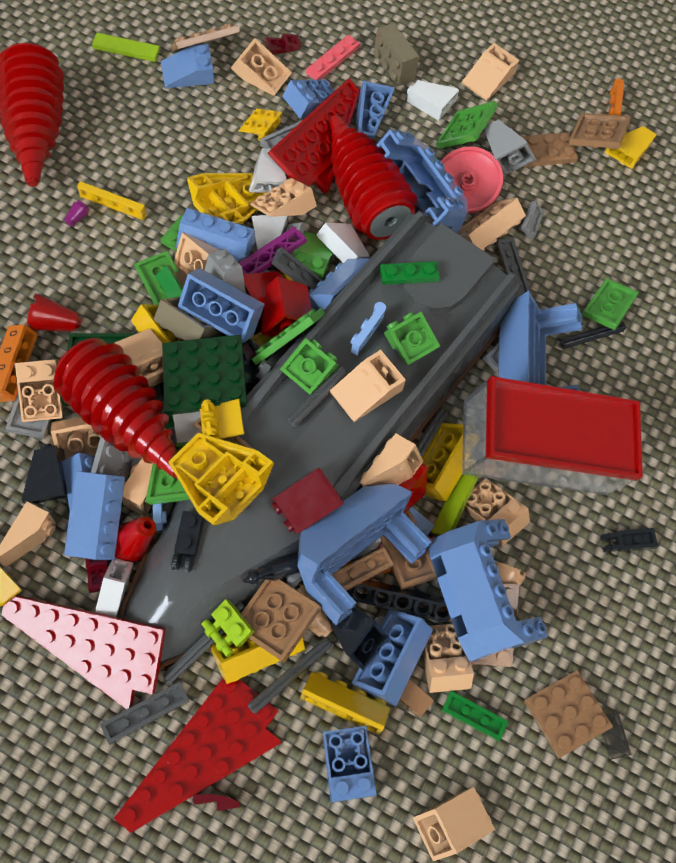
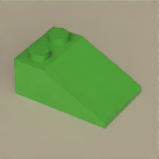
(314, 255)

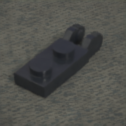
(188, 540)
(631, 540)

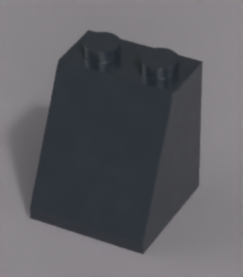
(45, 476)
(359, 636)

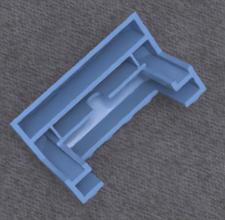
(420, 167)
(524, 338)
(349, 531)
(476, 592)

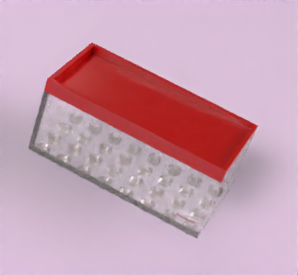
(551, 436)

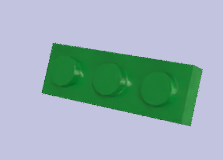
(409, 273)
(474, 716)

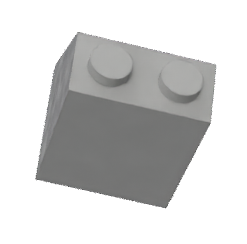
(508, 147)
(225, 267)

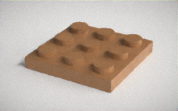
(600, 130)
(279, 617)
(568, 714)

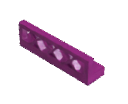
(264, 256)

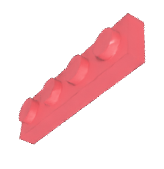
(333, 58)

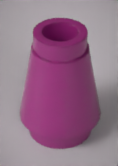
(76, 213)

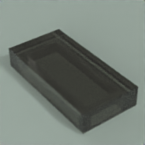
(615, 738)

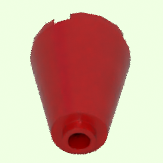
(51, 316)
(134, 538)

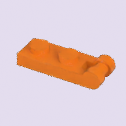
(616, 97)

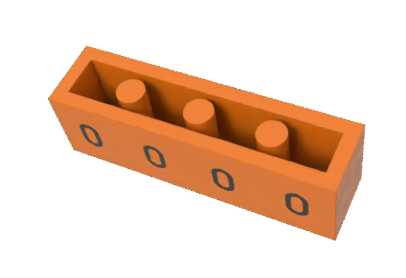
(14, 349)

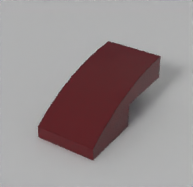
(285, 44)
(95, 571)
(223, 802)

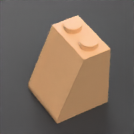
(454, 824)

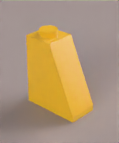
(633, 146)

